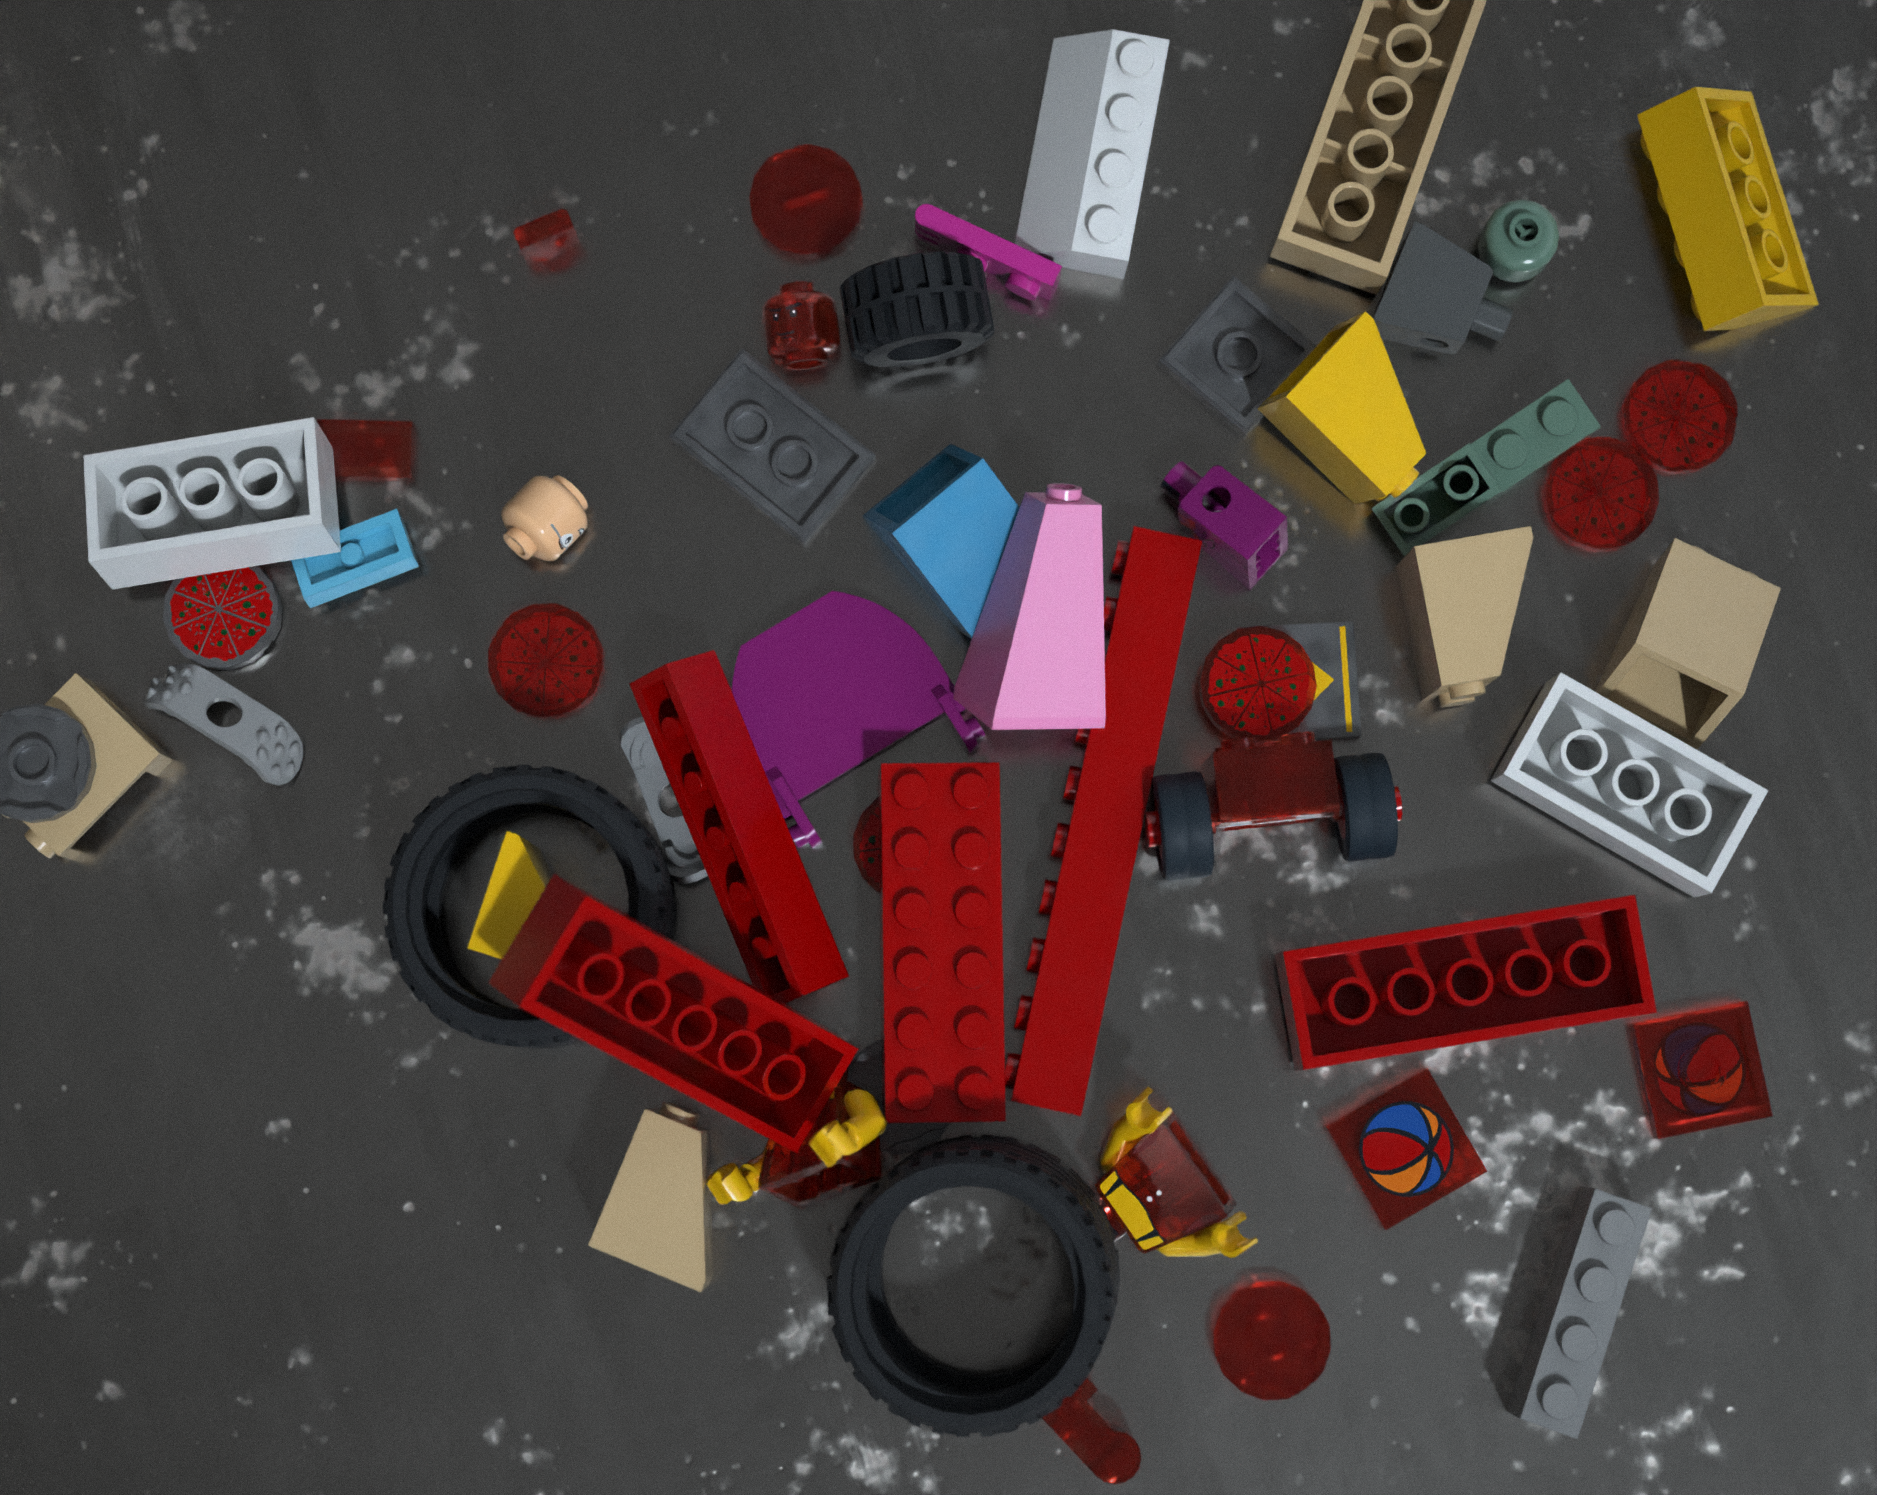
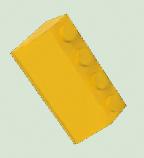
(1726, 208)

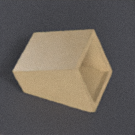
(1462, 610)
(1689, 643)
(661, 1200)

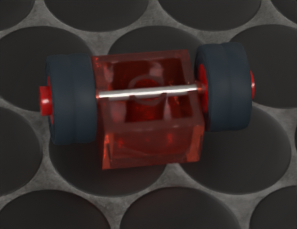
(1271, 788)

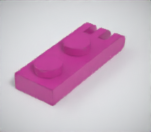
(1023, 270)

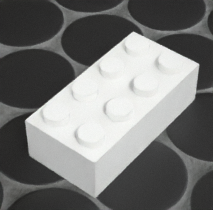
(211, 503)
(1629, 785)

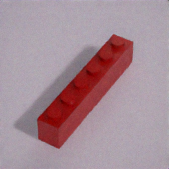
(738, 827)

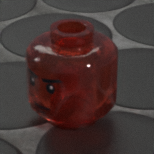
(801, 326)

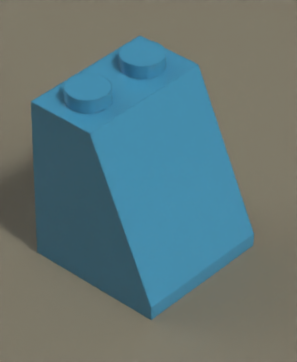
(949, 531)

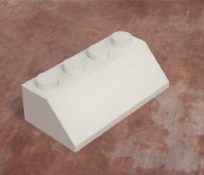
(1092, 150)

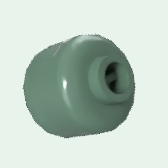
(1518, 240)

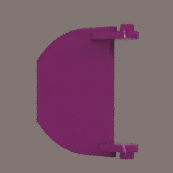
(836, 692)

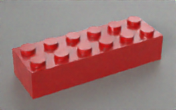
(941, 942)
(1465, 982)
(672, 1014)

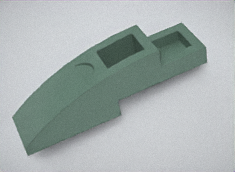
(1487, 467)

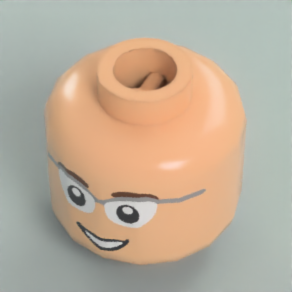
(544, 518)

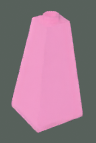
(1042, 625)

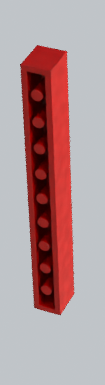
(1104, 824)

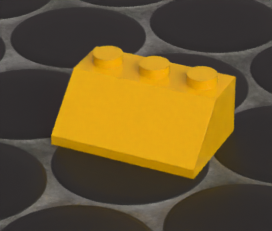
(511, 894)

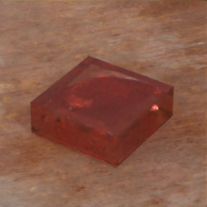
(546, 236)

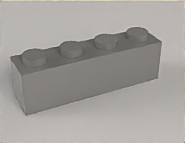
(1579, 1311)

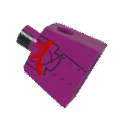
(1246, 532)

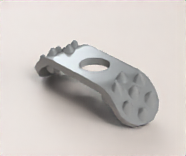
(259, 737)
(676, 840)

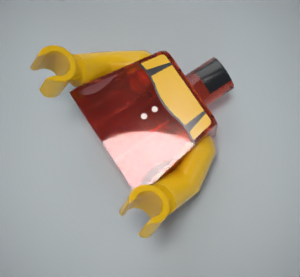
(833, 1159)
(1165, 1189)

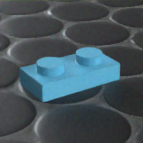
(368, 555)

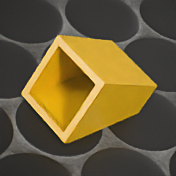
(1350, 413)

